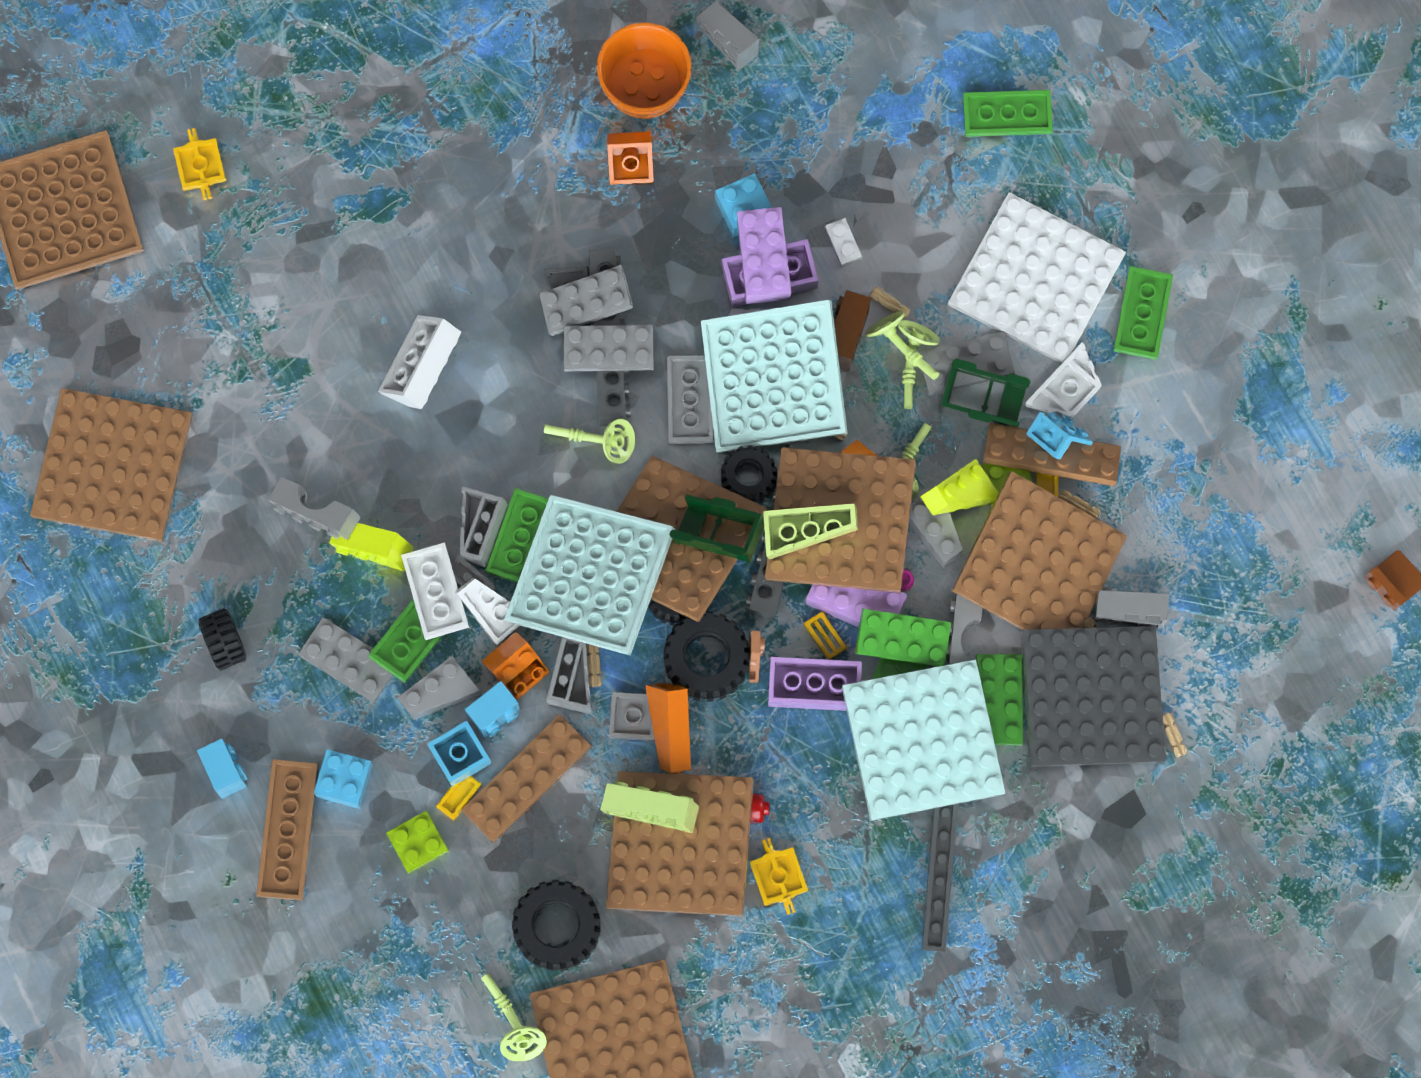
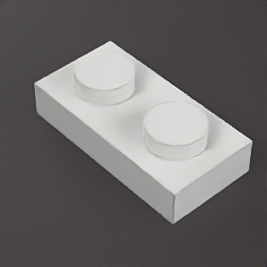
(843, 242)

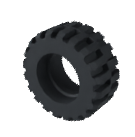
(707, 686)
(556, 893)

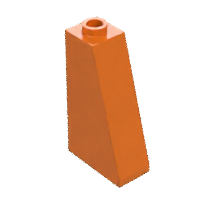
(670, 725)

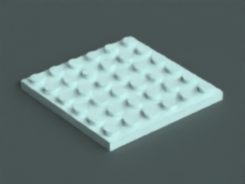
(774, 376)
(590, 574)
(923, 740)

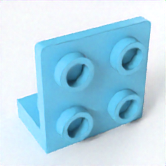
(1056, 433)

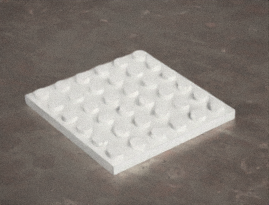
(1036, 278)

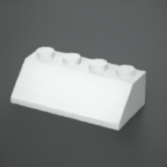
(420, 361)

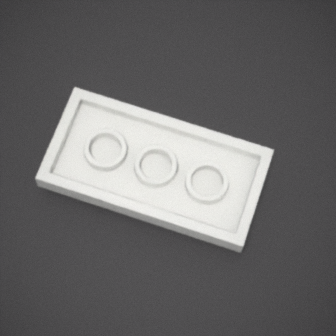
(434, 591)

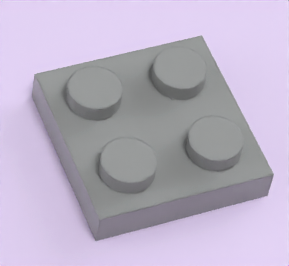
(630, 717)

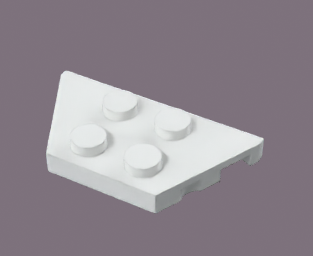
(1068, 386)

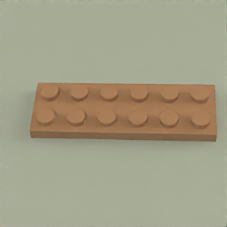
(1015, 449)
(526, 778)
(287, 830)

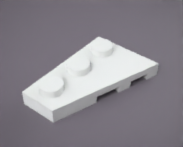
(487, 609)

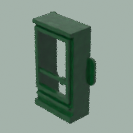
(1010, 401)
(694, 520)

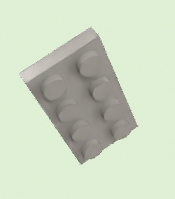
(586, 300)
(608, 348)
(987, 352)
(688, 401)
(345, 660)

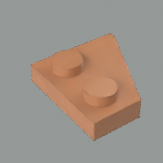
(756, 649)

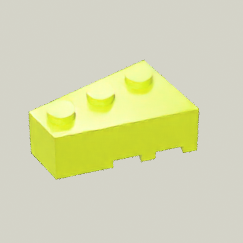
(961, 490)
(374, 545)

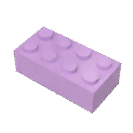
(763, 255)
(800, 266)
(848, 602)
(810, 682)

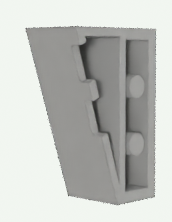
(728, 35)
(480, 525)
(936, 533)
(1131, 608)
(571, 678)
(439, 689)

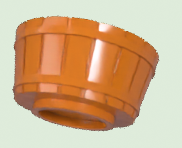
(644, 69)

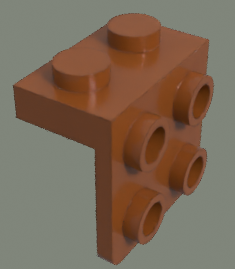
(1395, 580)

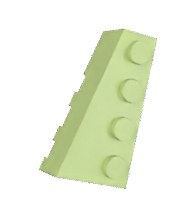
(802, 527)
(650, 807)

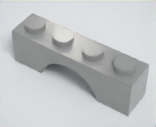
(335, 518)
(964, 615)

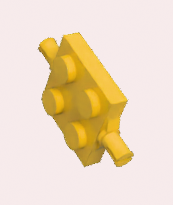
(199, 164)
(778, 876)

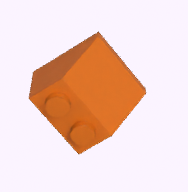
(630, 158)

